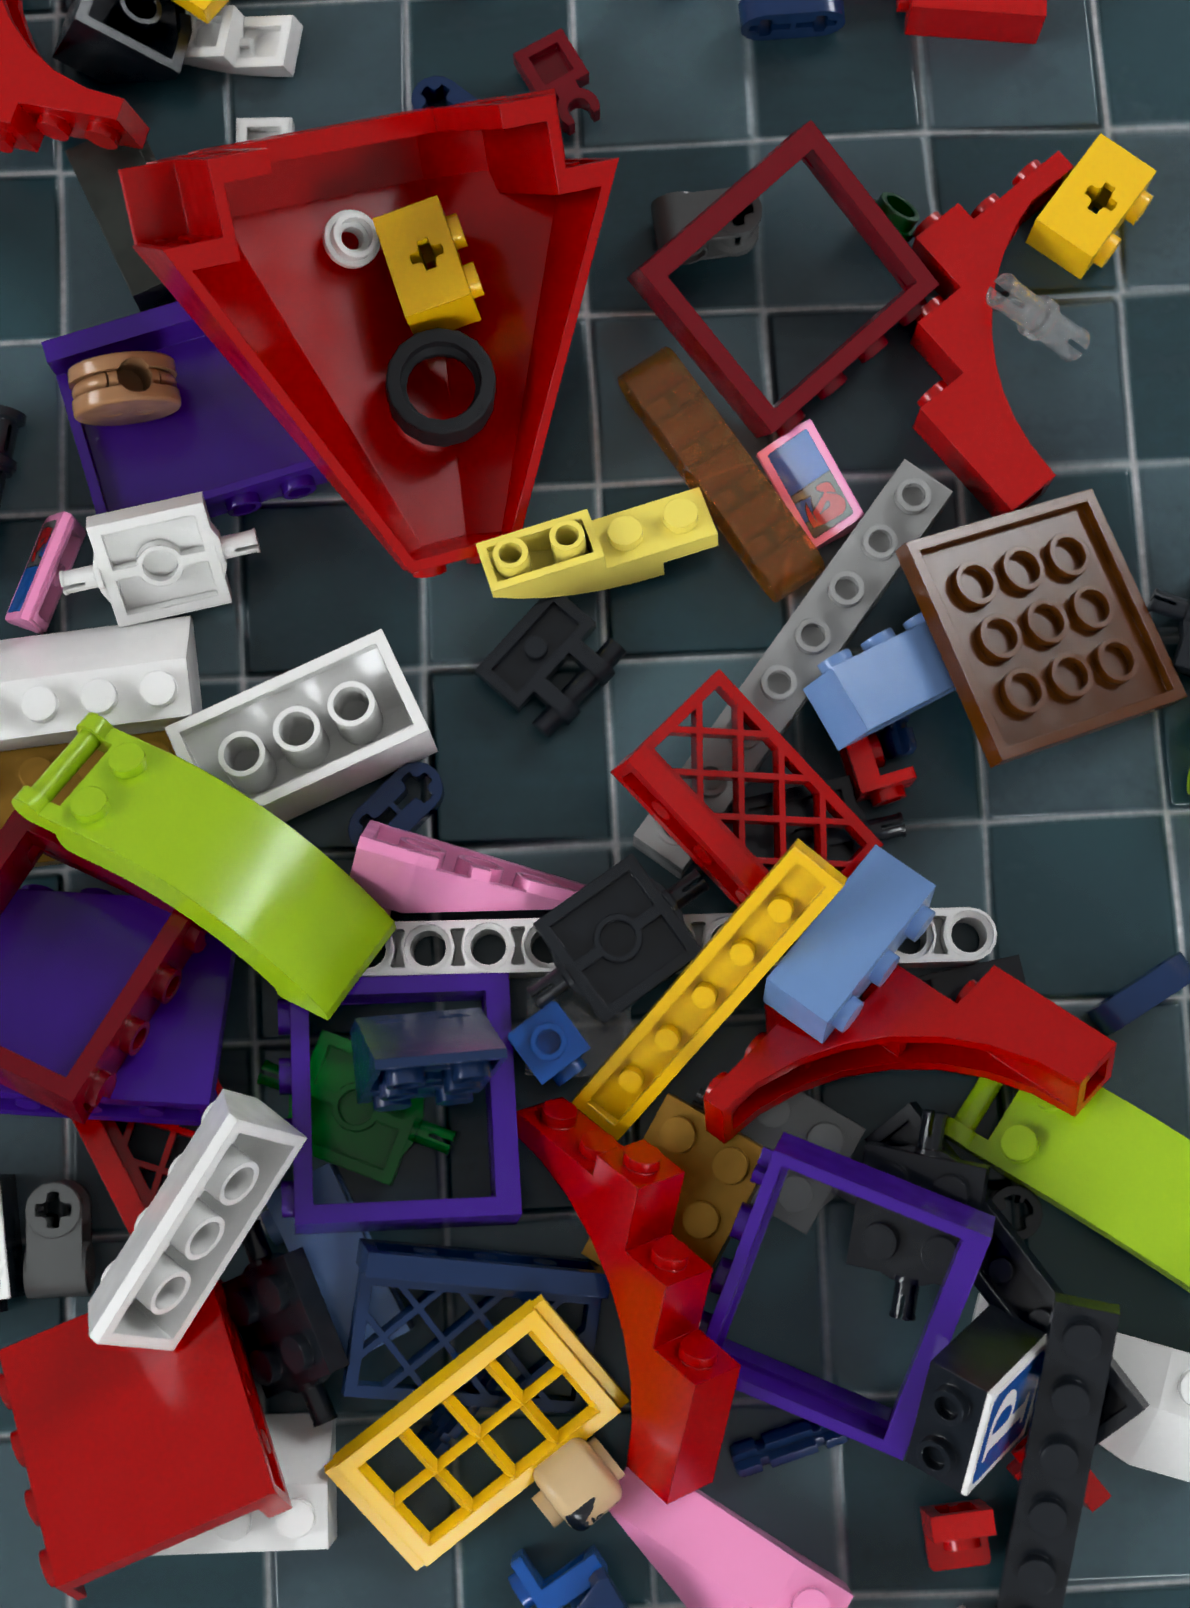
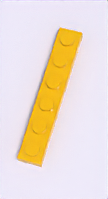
(709, 988)

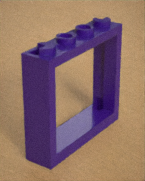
(505, 1203)
(802, 1392)

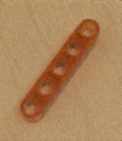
(730, 481)

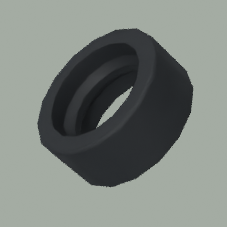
(444, 344)

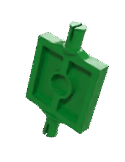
(353, 1132)

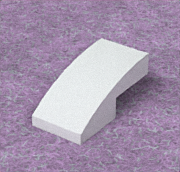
(245, 44)

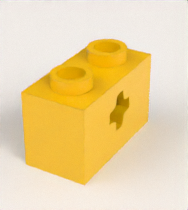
(1102, 179)
(420, 239)

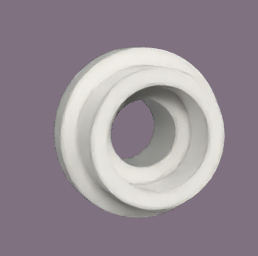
(362, 227)

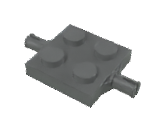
(814, 1122)

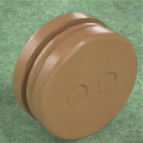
(124, 388)

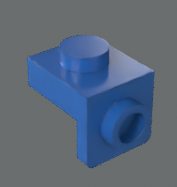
(550, 1045)
(563, 1586)

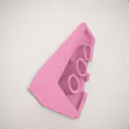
(433, 876)
(720, 1557)

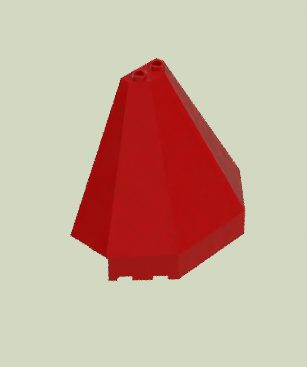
(246, 258)

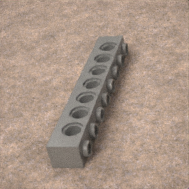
(813, 633)

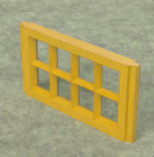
(385, 1507)

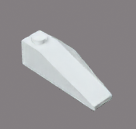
(1161, 1433)

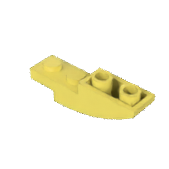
(599, 554)

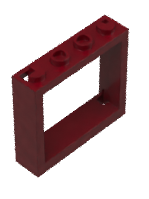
(705, 348)
(128, 1019)

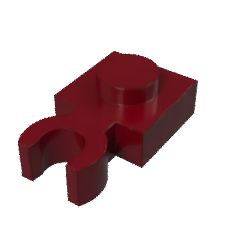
(556, 65)

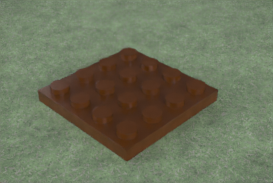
(1040, 626)

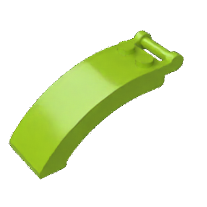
(214, 862)
(1103, 1168)

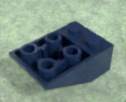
(424, 1056)

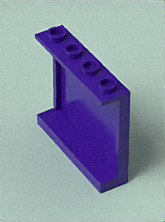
(213, 445)
(63, 972)

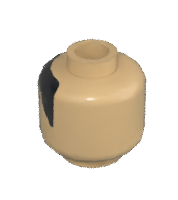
(578, 1484)

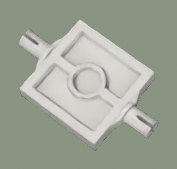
(159, 559)

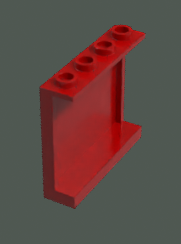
(136, 1442)

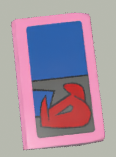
(811, 484)
(40, 583)

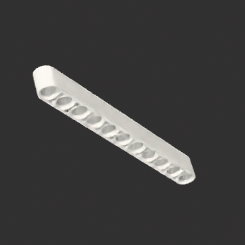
(519, 935)

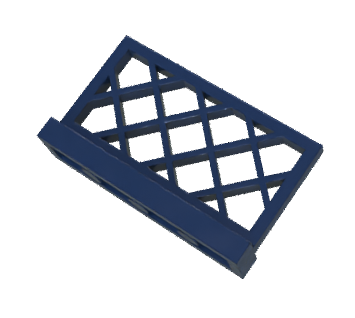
(465, 1272)

